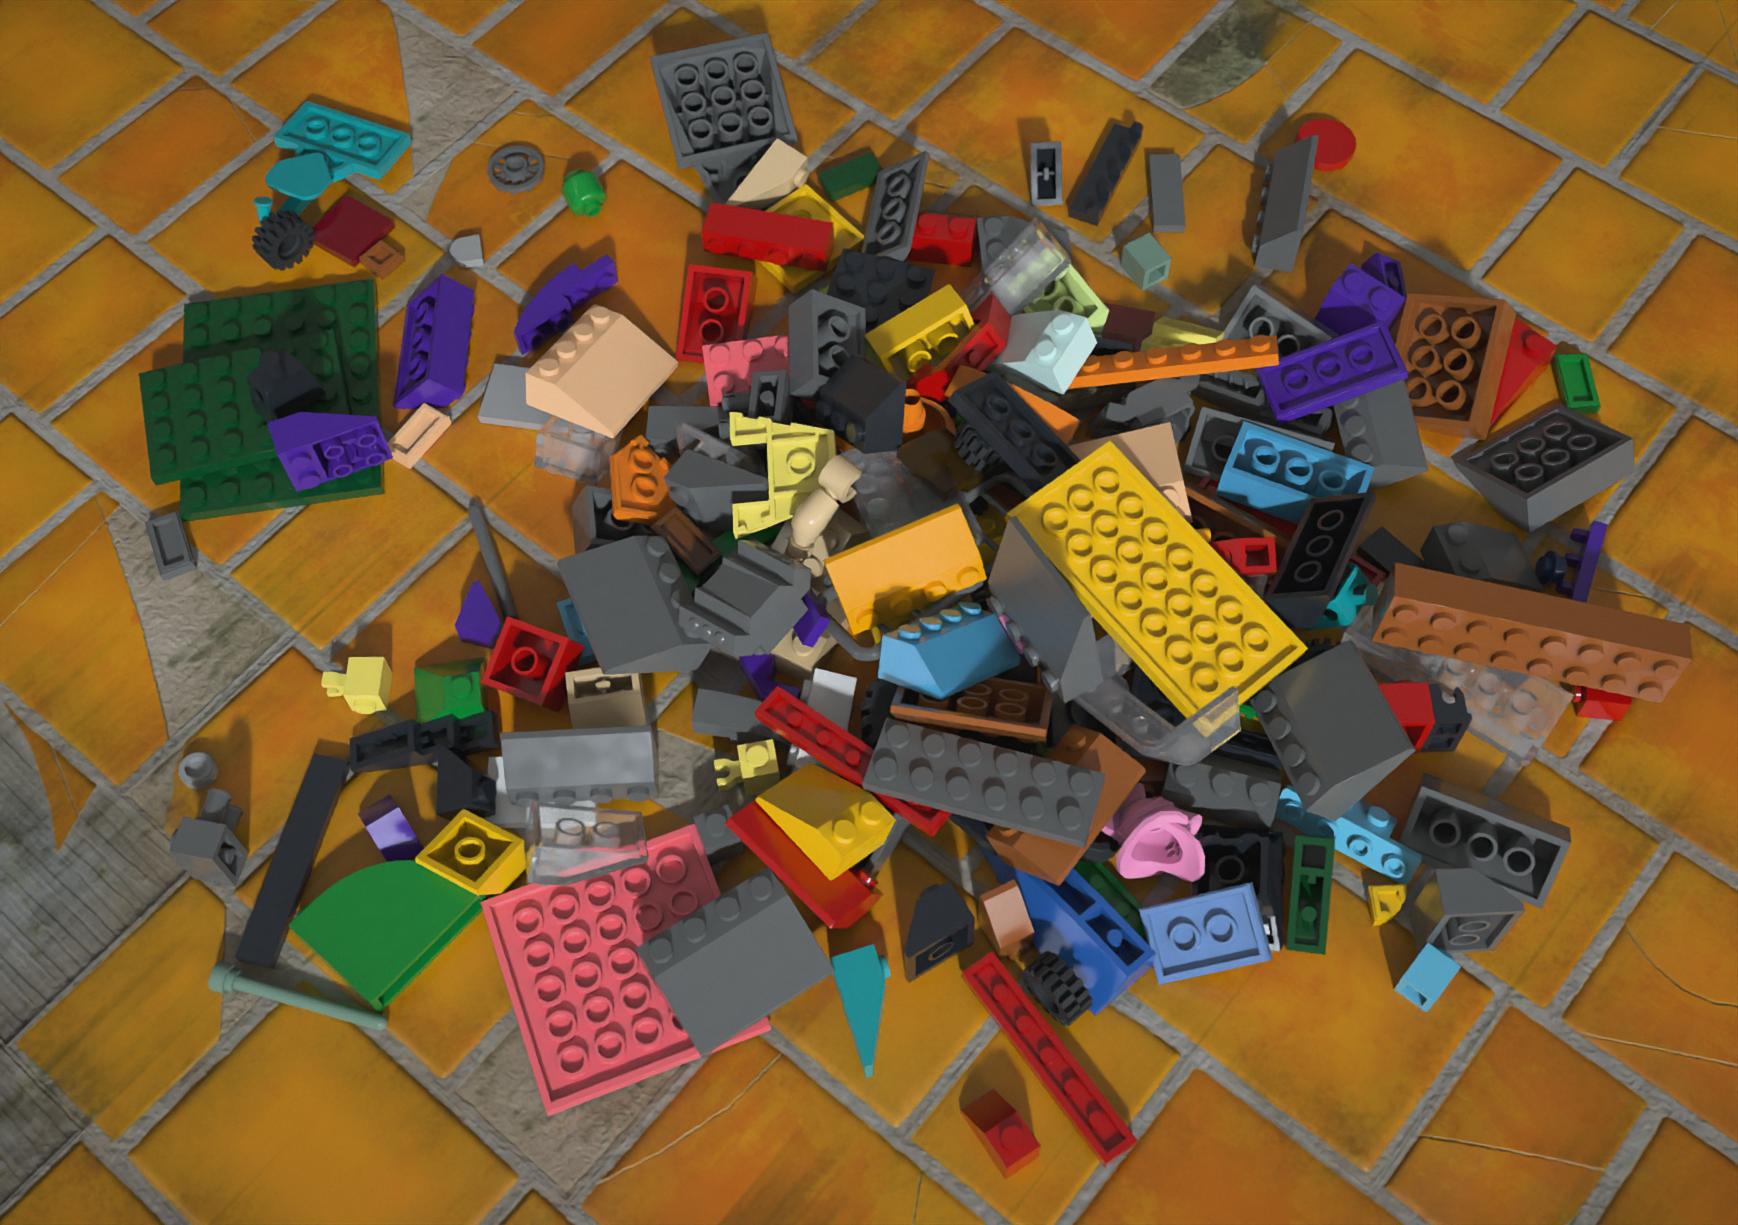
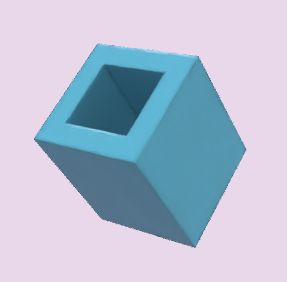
(1427, 977)

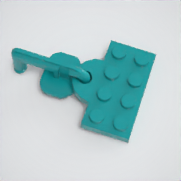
(327, 150)

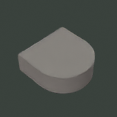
(467, 251)

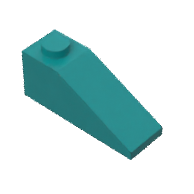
(862, 992)

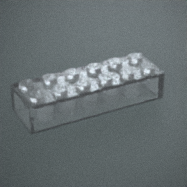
(1506, 706)

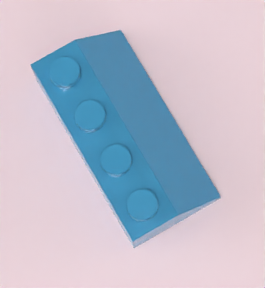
(1284, 473)
(947, 651)

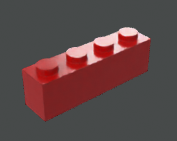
(768, 237)

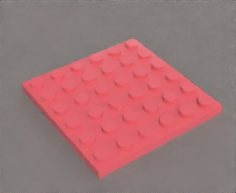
(579, 982)

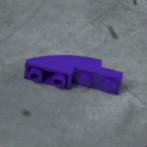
(553, 304)

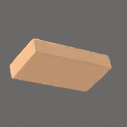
(418, 435)

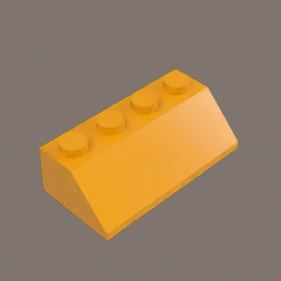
(905, 569)

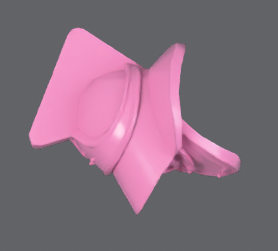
(1156, 838)

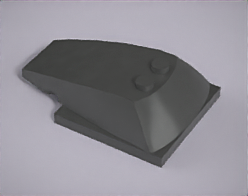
(723, 109)

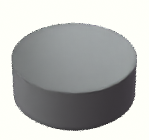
(198, 770)

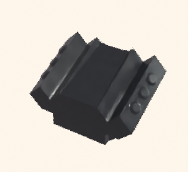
(1243, 857)

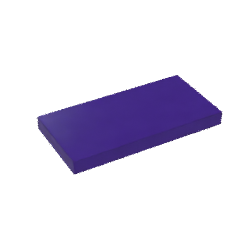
(1332, 372)

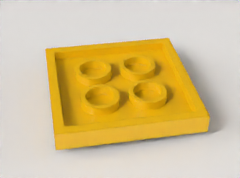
(808, 204)

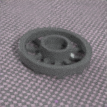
(516, 169)

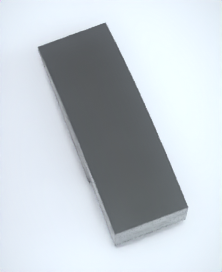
(732, 717)

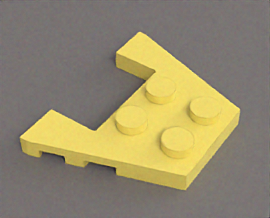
(794, 464)

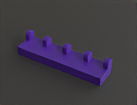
(1584, 563)

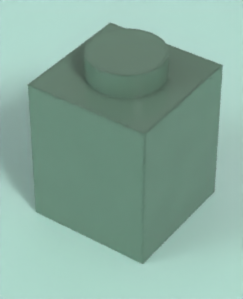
(1145, 261)

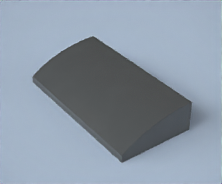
(895, 208)

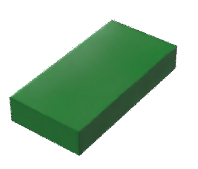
(1576, 383)

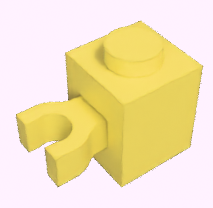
(363, 686)
(755, 768)

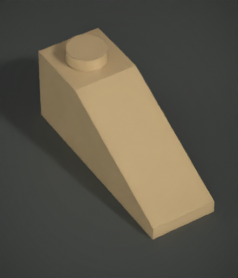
(771, 178)

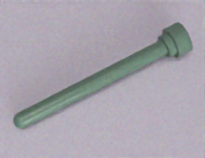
(227, 978)

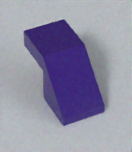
(760, 673)

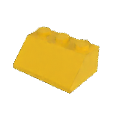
(921, 333)

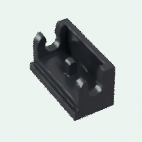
(1450, 721)

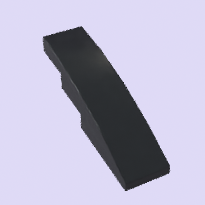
(418, 744)

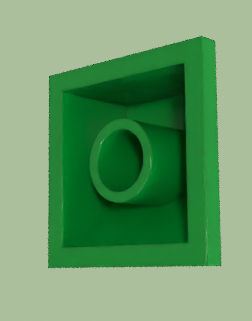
(450, 689)

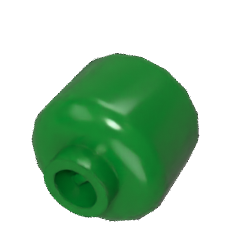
(583, 193)

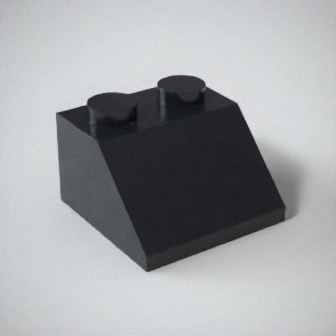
(938, 929)

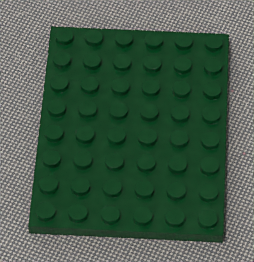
(265, 318)

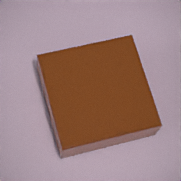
(382, 259)

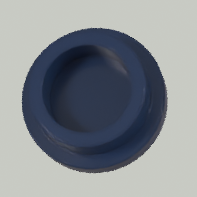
(1551, 568)

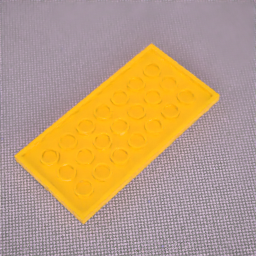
(1156, 583)

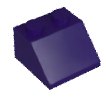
(1359, 302)

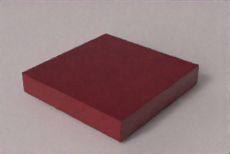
(350, 230)

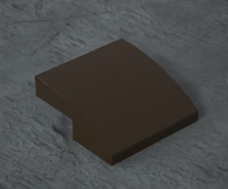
(939, 464)

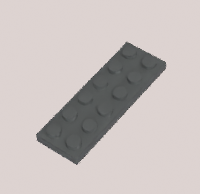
(985, 782)

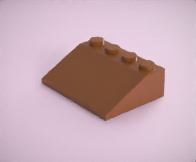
(1454, 360)
(988, 707)

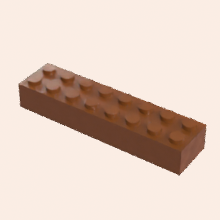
(1531, 633)

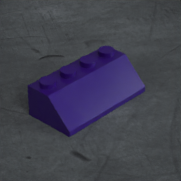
(435, 345)

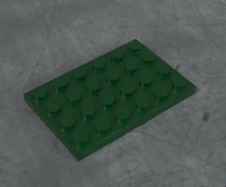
(203, 412)

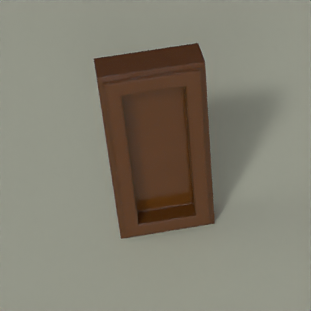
(686, 541)

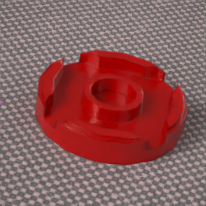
(1334, 146)

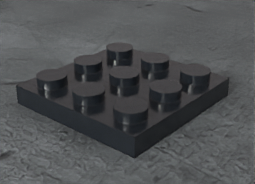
(879, 285)

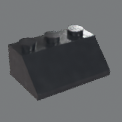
(864, 406)

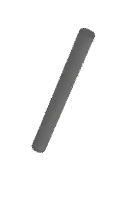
(492, 563)

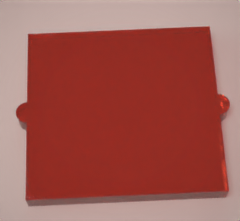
(1129, 322)

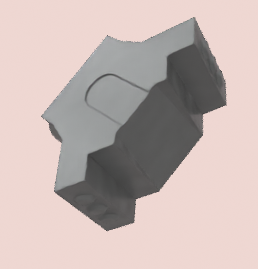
(1148, 406)
(749, 601)

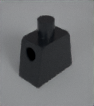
(281, 386)

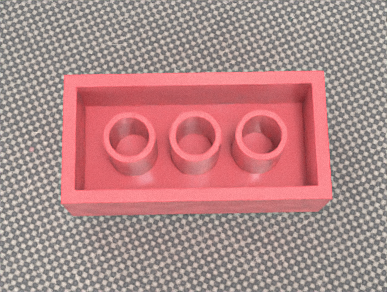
(732, 364)

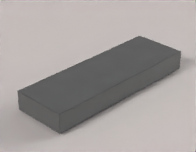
(1166, 193)

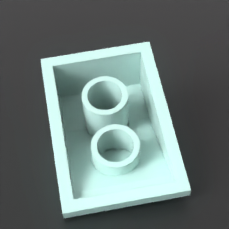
(1046, 348)

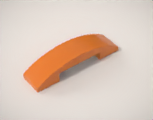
(1060, 422)

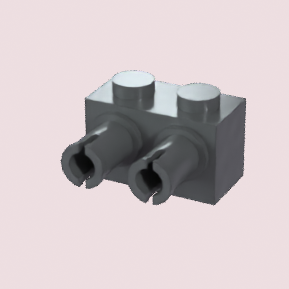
(767, 399)
(208, 843)

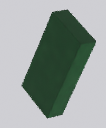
(849, 177)

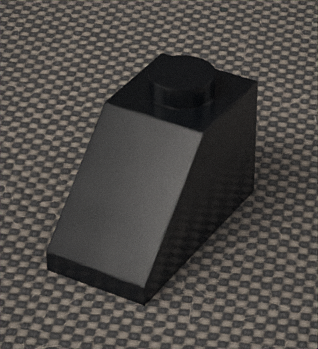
(463, 786)

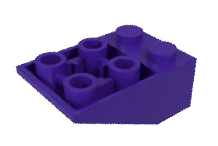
(327, 446)

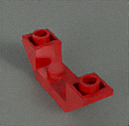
(974, 351)

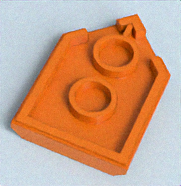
(638, 483)

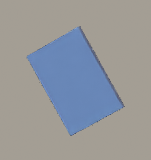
(1206, 933)

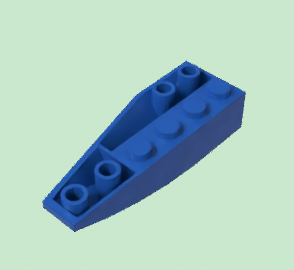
(1081, 931)

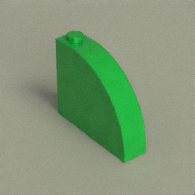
(385, 926)

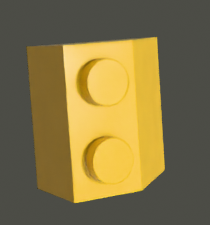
(475, 855)

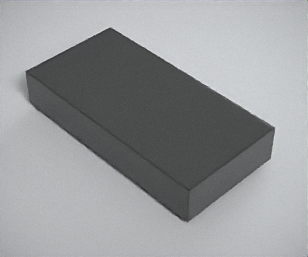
(170, 545)

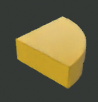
(1385, 901)

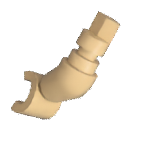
(819, 507)

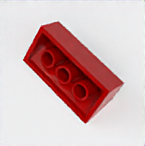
(837, 902)

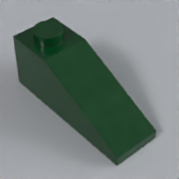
(1311, 893)

